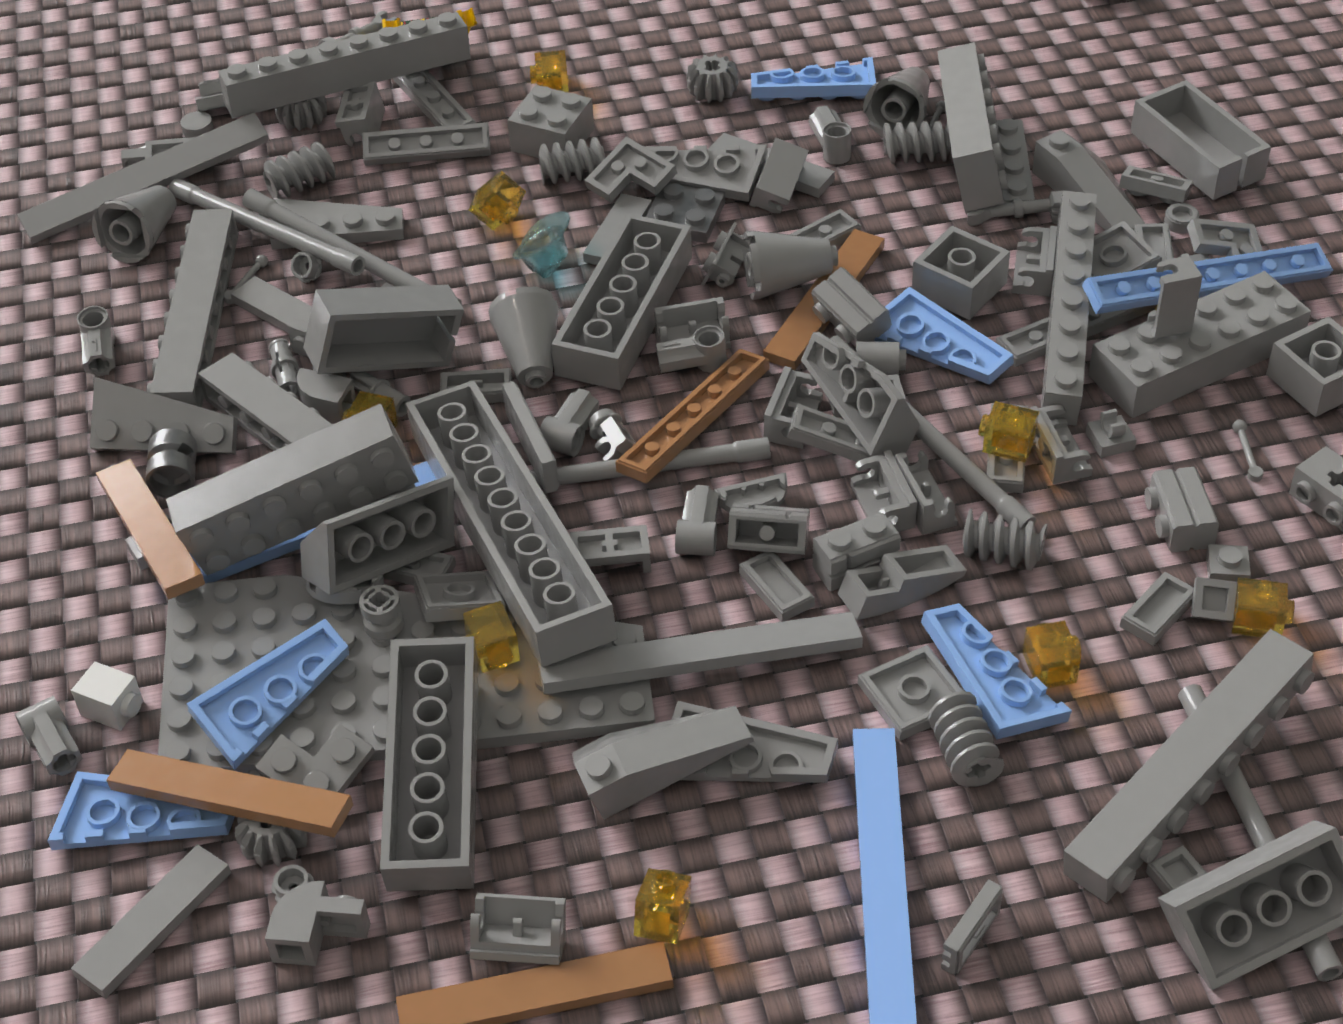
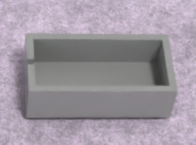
(1200, 139)
(382, 328)

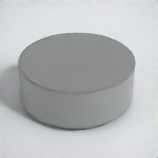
(196, 124)
(1179, 216)

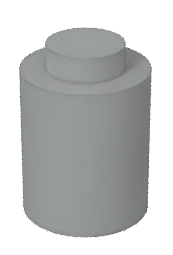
(883, 355)

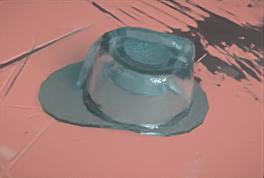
(545, 244)

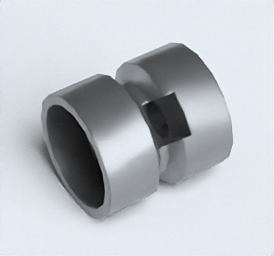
(171, 462)

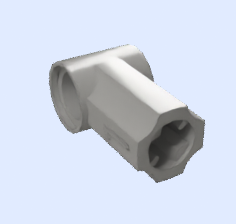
(832, 135)
(96, 340)
(703, 350)
(567, 429)
(698, 528)
(48, 732)

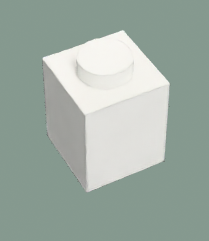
(107, 696)

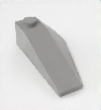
(1073, 167)
(861, 396)
(650, 757)

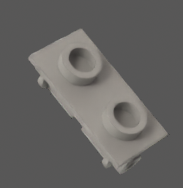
(726, 263)

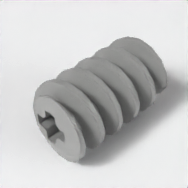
(916, 141)
(570, 160)
(297, 168)
(1003, 540)
(965, 740)

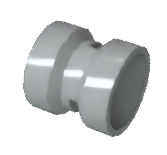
(381, 612)

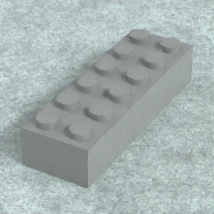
(972, 127)
(619, 300)
(1227, 335)
(291, 490)
(430, 765)

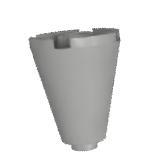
(898, 99)
(133, 222)
(784, 261)
(526, 330)

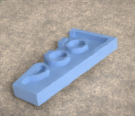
(815, 82)
(943, 339)
(1002, 690)
(262, 695)
(105, 817)

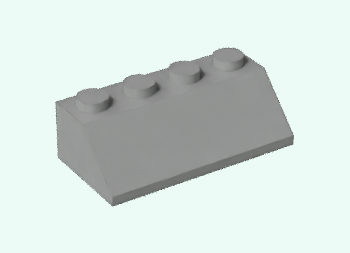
(380, 537)
(1260, 904)

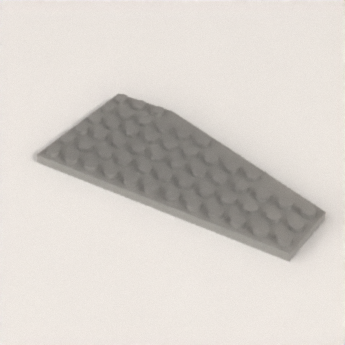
(238, 621)

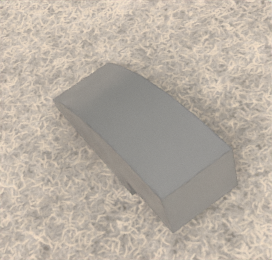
(899, 580)

